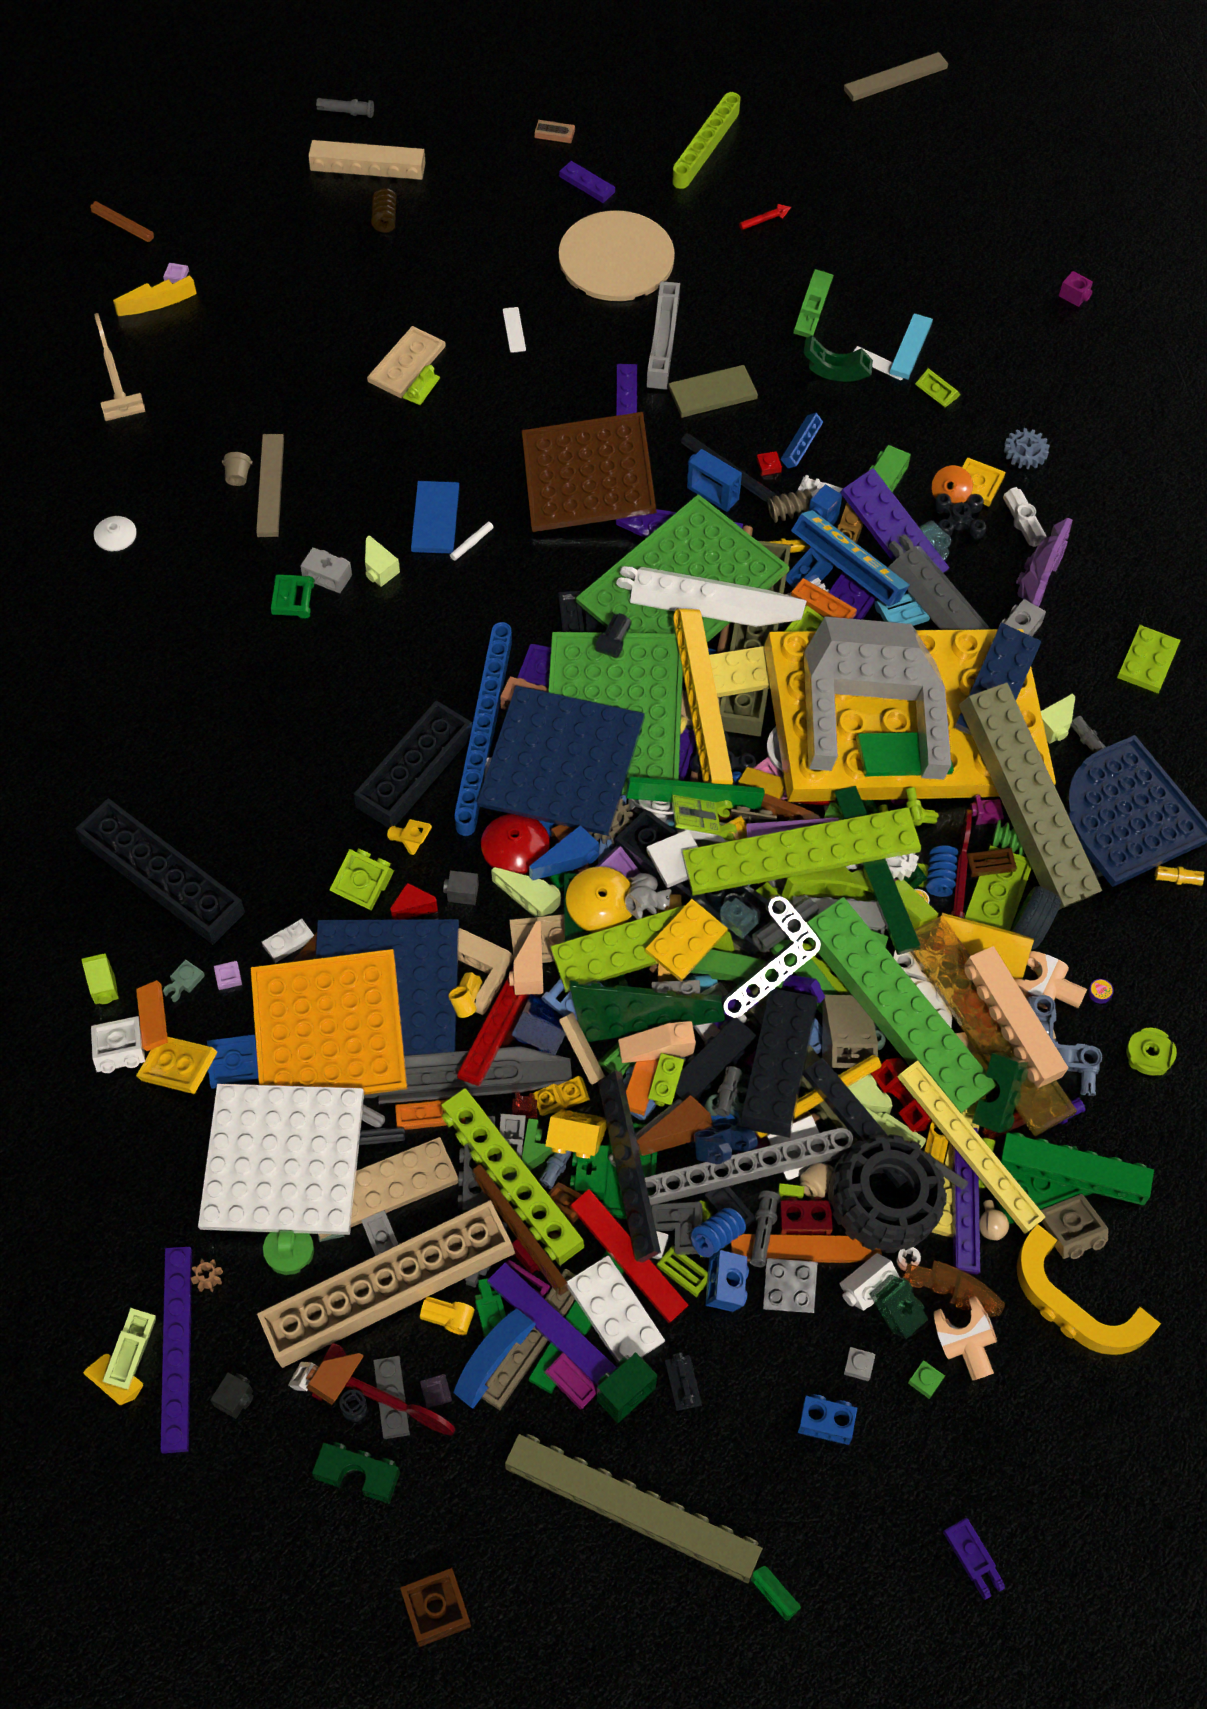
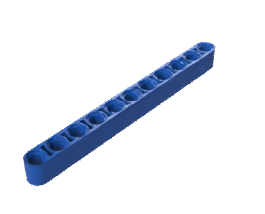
(480, 734)

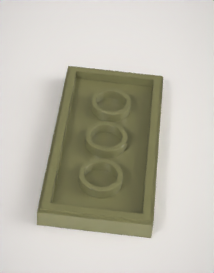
(712, 391)

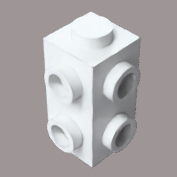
(865, 1280)

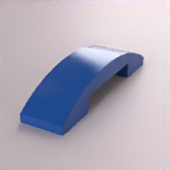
(490, 1354)

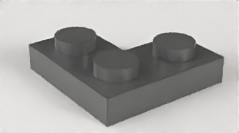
(681, 1219)

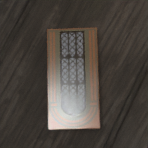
(554, 131)

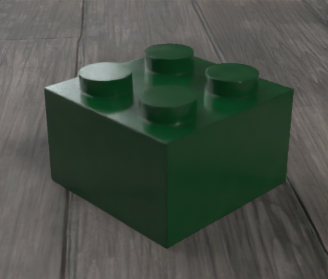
(626, 1386)

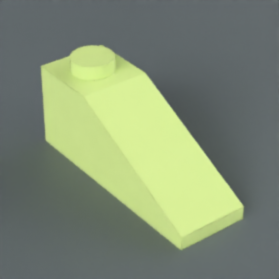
(533, 895)

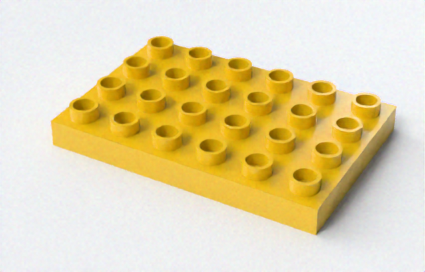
(958, 659)

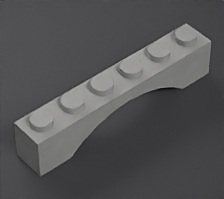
(663, 335)

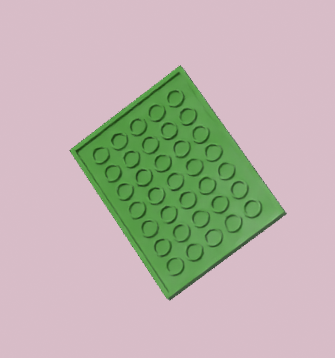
(691, 543)
(641, 679)

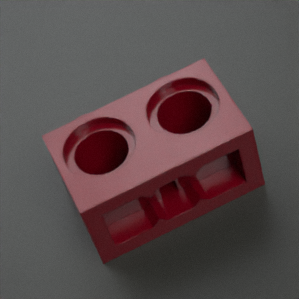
(806, 1223)

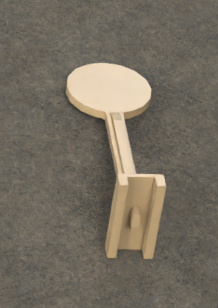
(122, 404)

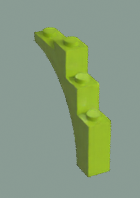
(842, 883)

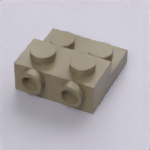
(1075, 1227)

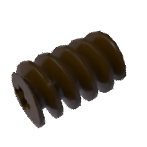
(384, 210)

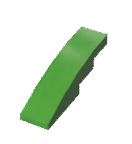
(732, 967)
(808, 969)

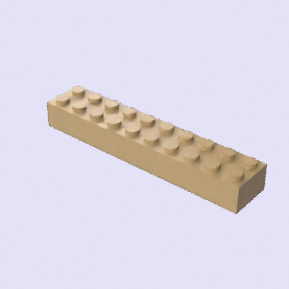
(385, 1284)

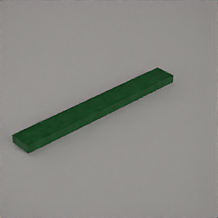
(881, 882)

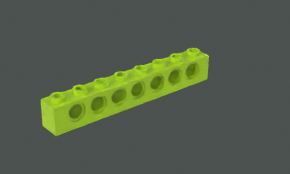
(463, 1106)

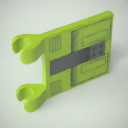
(702, 816)

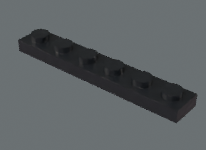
(847, 1108)

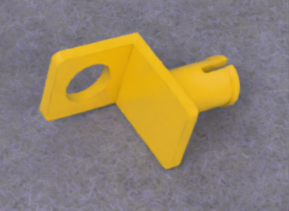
(410, 834)

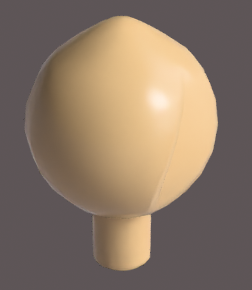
(993, 1223)

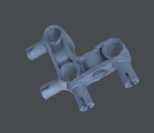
(1071, 1054)

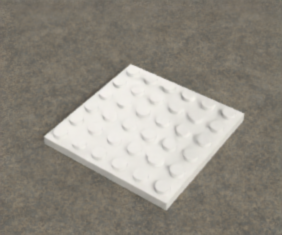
(282, 1159)

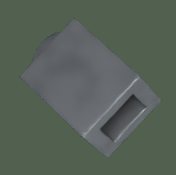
(461, 887)

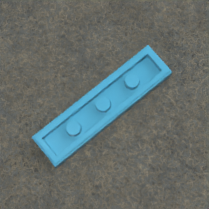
(911, 346)

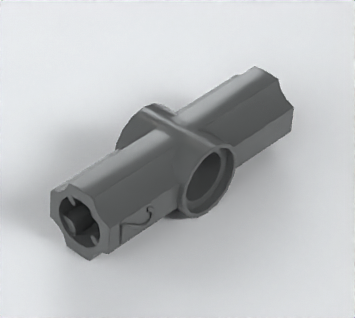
(772, 934)

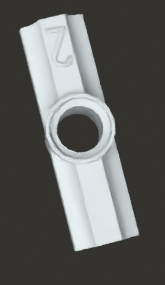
(1024, 516)

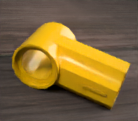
(465, 995)
(936, 1144)
(454, 1316)

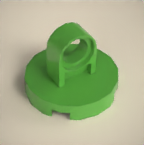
(288, 1251)

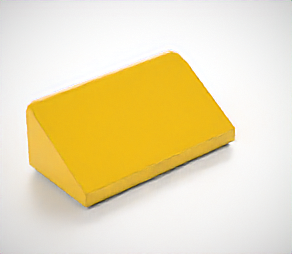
(97, 1372)

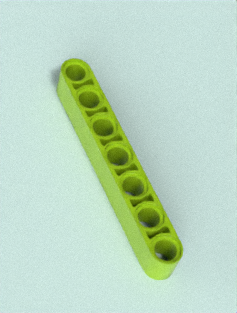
(706, 140)

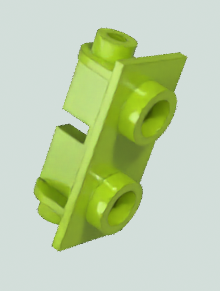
(422, 385)
(666, 1079)

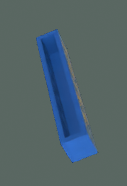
(850, 558)

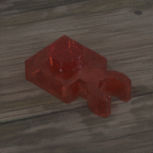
(525, 1105)

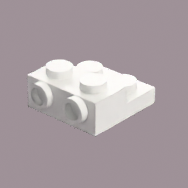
(117, 1045)

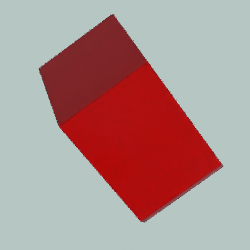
(413, 903)

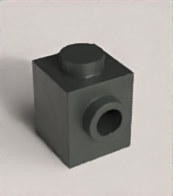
(233, 1394)

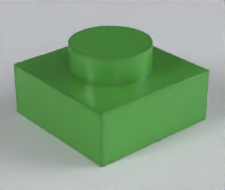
(926, 1379)

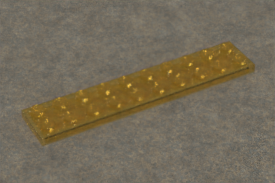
(943, 962)

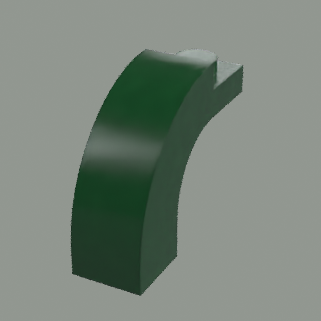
(837, 366)

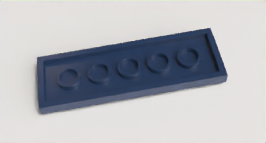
(1005, 662)

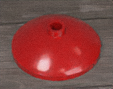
(511, 852)

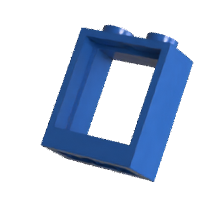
(729, 477)

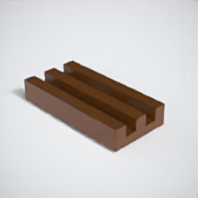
(991, 866)

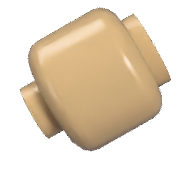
(816, 1180)

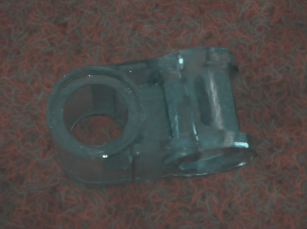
(937, 538)

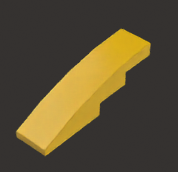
(148, 299)

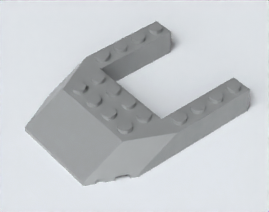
(880, 663)

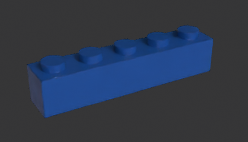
(801, 440)

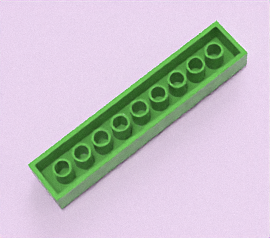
(898, 1004)

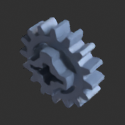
(1026, 448)

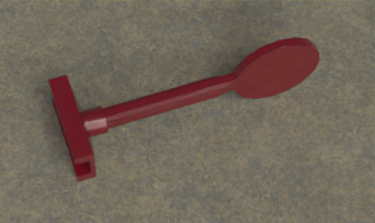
(962, 866)
(419, 1413)

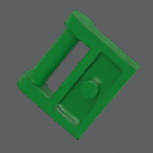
(285, 595)

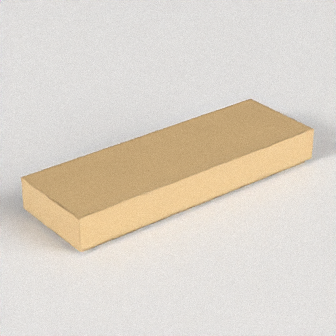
(582, 1048)

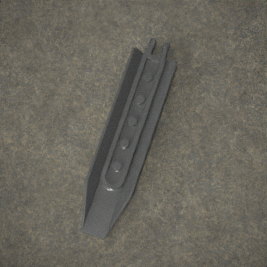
(933, 589)
(510, 1072)

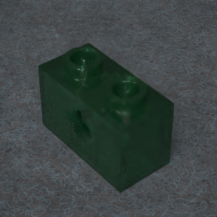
(899, 1306)

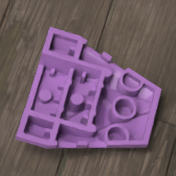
(1042, 562)

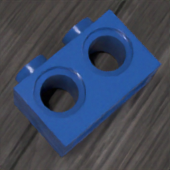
(826, 1426)

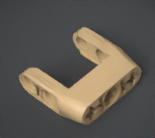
(489, 959)

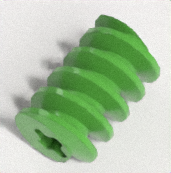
(1007, 838)

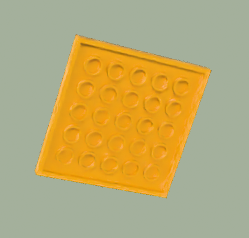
(330, 1023)

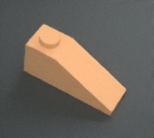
(528, 967)
(669, 1039)

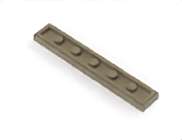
(895, 76)
(270, 485)
(521, 1357)

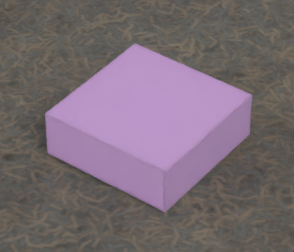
(175, 272)
(227, 975)

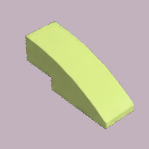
(129, 1349)

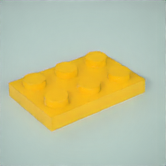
(686, 940)
(177, 1065)

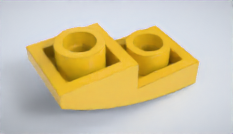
(561, 1096)

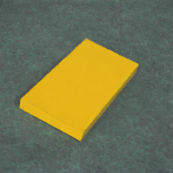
(977, 937)

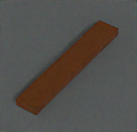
(520, 1230)

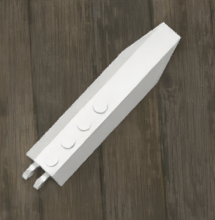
(712, 597)

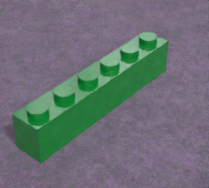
(1076, 1168)

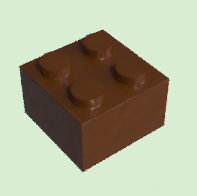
(435, 1607)

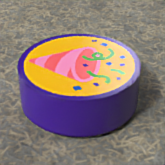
(1100, 991)

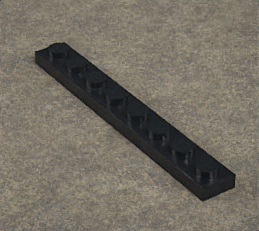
(629, 1167)

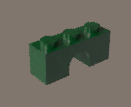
(1009, 1074)
(336, 1462)

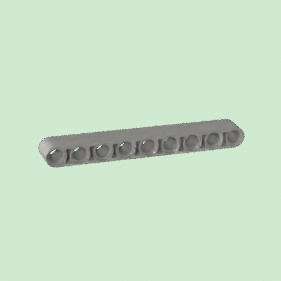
(755, 1159)

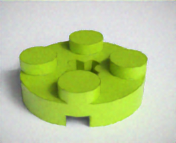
(1142, 1061)

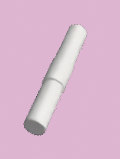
(471, 541)

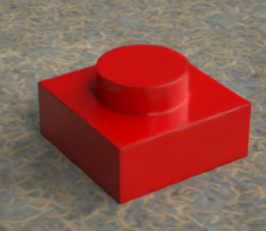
(769, 463)

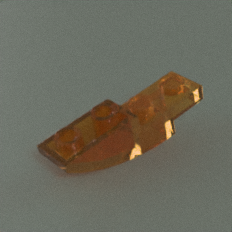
(948, 1279)

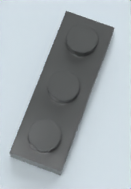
(390, 1380)

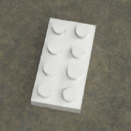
(614, 1310)

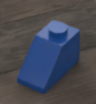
(809, 567)

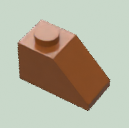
(332, 1376)

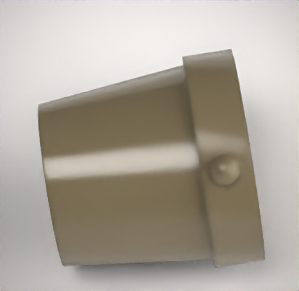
(236, 468)

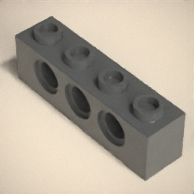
(469, 1200)

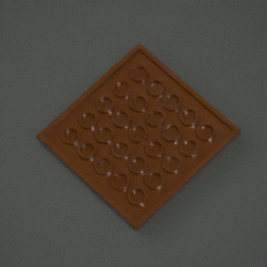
(588, 472)

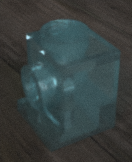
(739, 923)

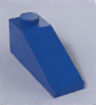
(568, 855)

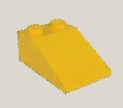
(576, 1133)

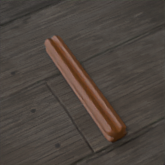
(122, 221)

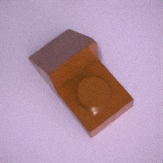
(563, 1198)

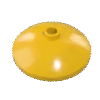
(593, 911)

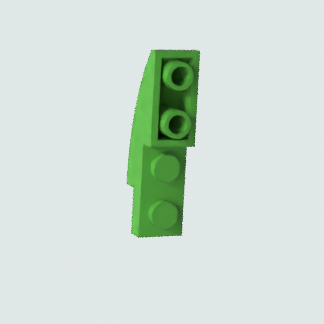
(813, 303)

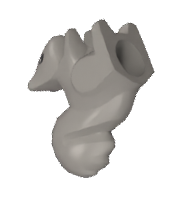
(643, 896)

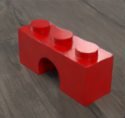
(887, 1079)

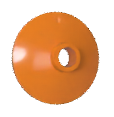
(962, 483)

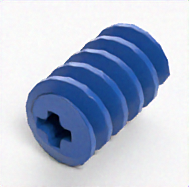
(942, 871)
(717, 1232)

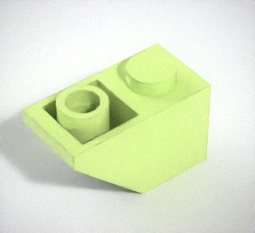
(871, 1096)

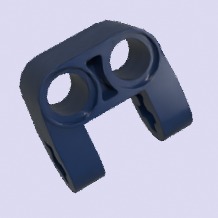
(720, 1140)

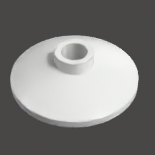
(116, 539)
(658, 808)

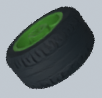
(1036, 914)

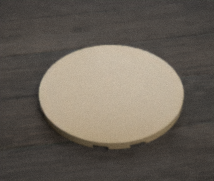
(616, 255)

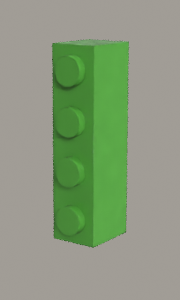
(891, 466)

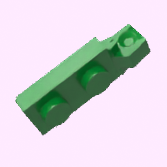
(489, 1307)

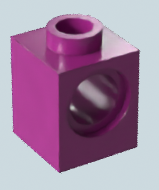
(1076, 289)

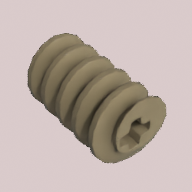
(789, 504)

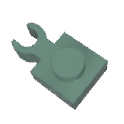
(184, 978)

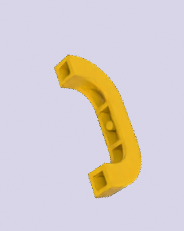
(1067, 1314)

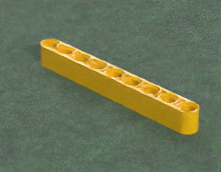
(702, 697)

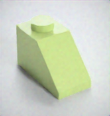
(379, 563)
(1058, 719)

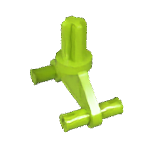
(918, 813)

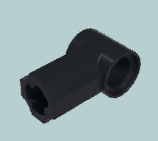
(612, 641)

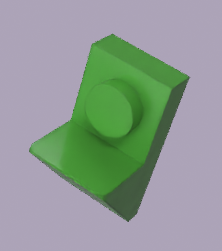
(534, 1152)

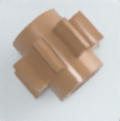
(200, 1271)

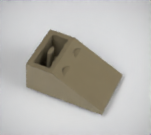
(847, 1032)

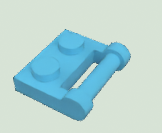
(908, 613)

